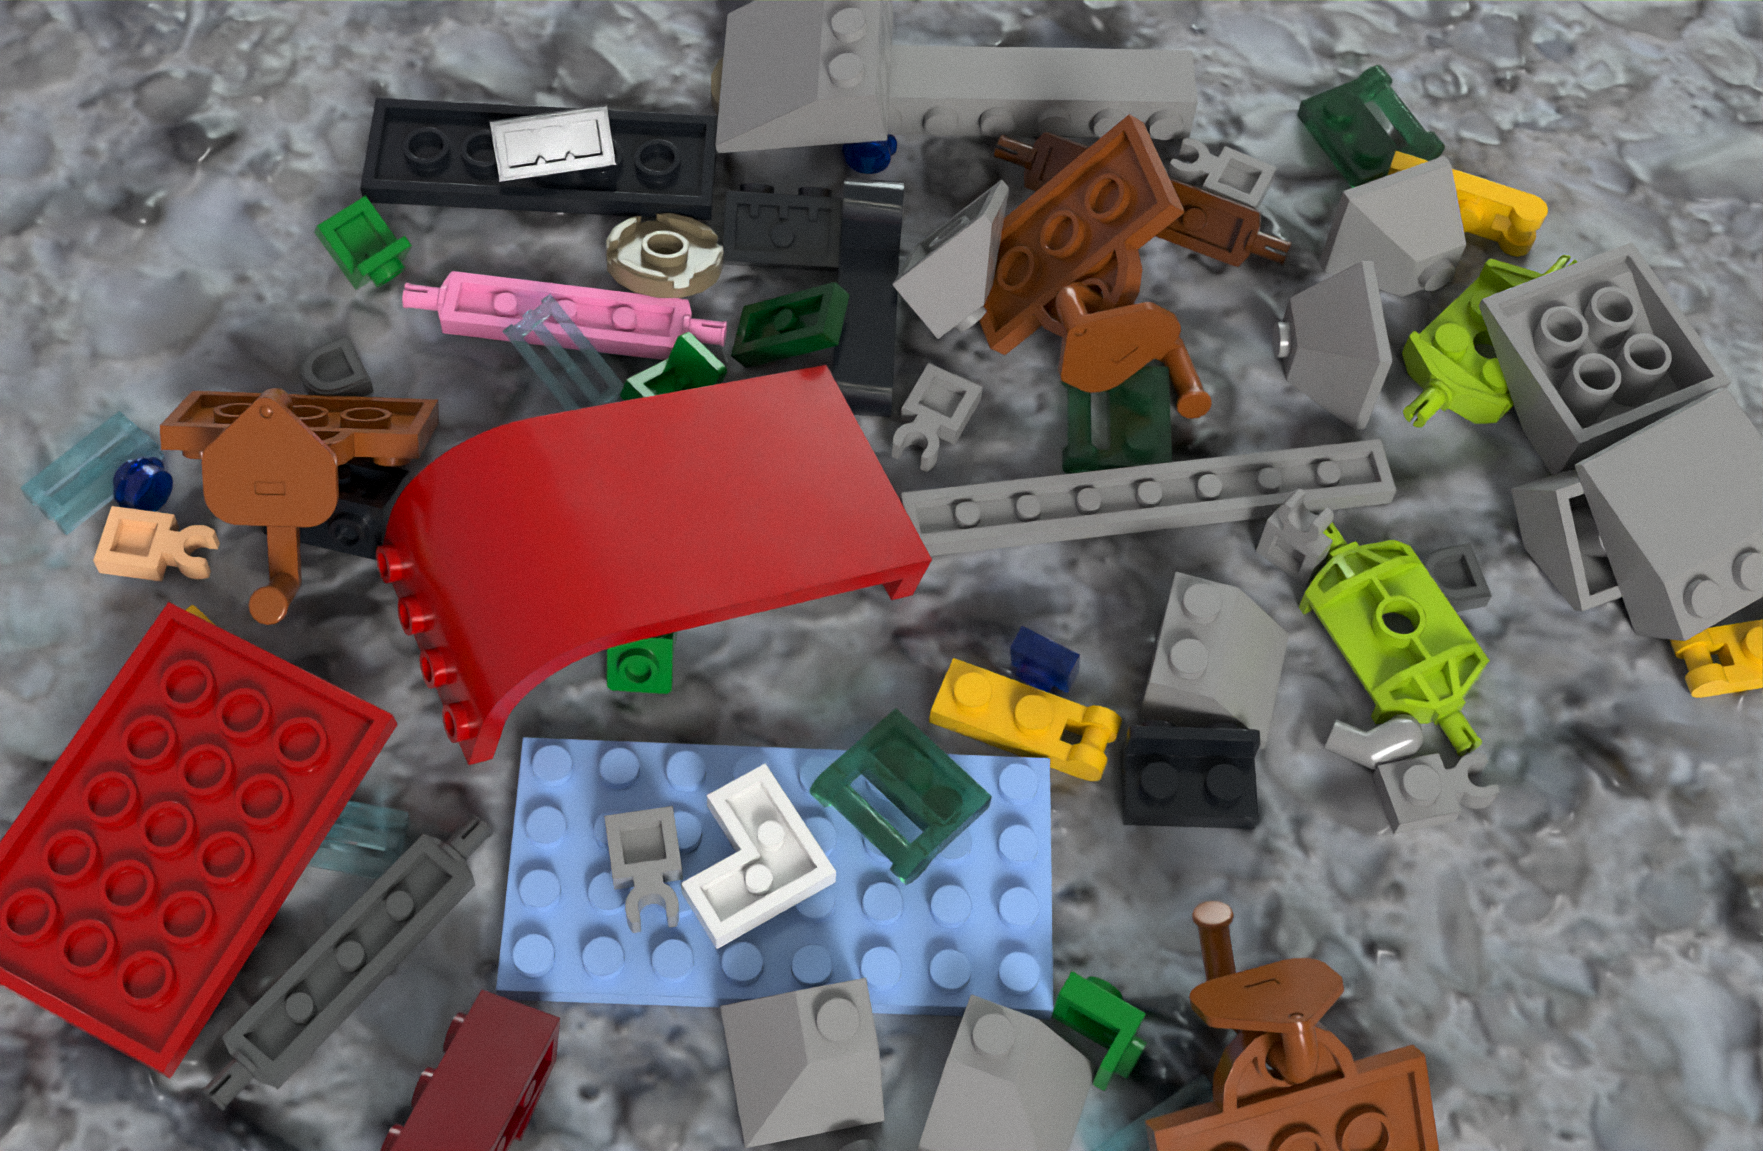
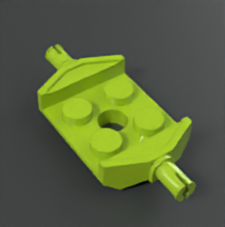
(1445, 357)
(1403, 673)

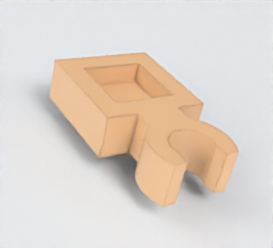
(147, 542)

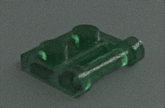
(1355, 137)
(1135, 424)
(916, 780)

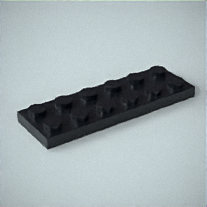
(447, 159)

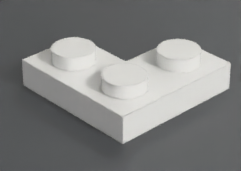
(773, 861)

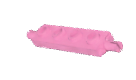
(608, 318)

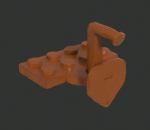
(1084, 240)
(278, 459)
(1315, 1088)

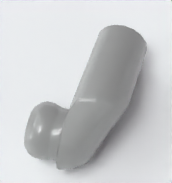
(1385, 744)

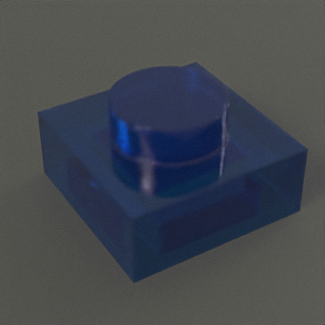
(1043, 661)

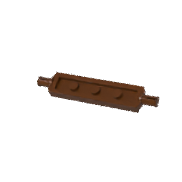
(1208, 226)

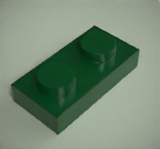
(790, 325)

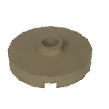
(664, 256)

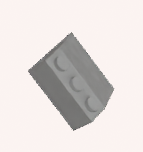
(805, 74)
(1595, 355)
(1682, 516)

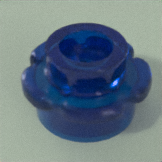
(870, 156)
(142, 484)

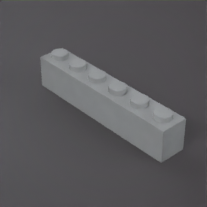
(1039, 91)

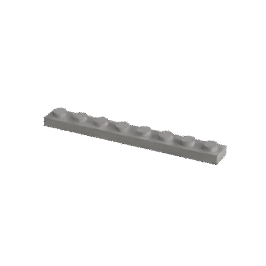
(1147, 497)

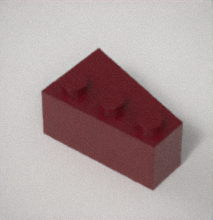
(485, 1082)

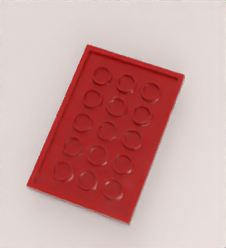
(175, 834)

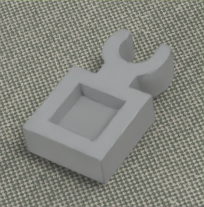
(1229, 175)
(935, 410)
(1296, 539)
(1425, 794)
(643, 857)

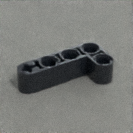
(866, 271)

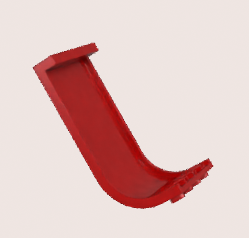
(634, 529)

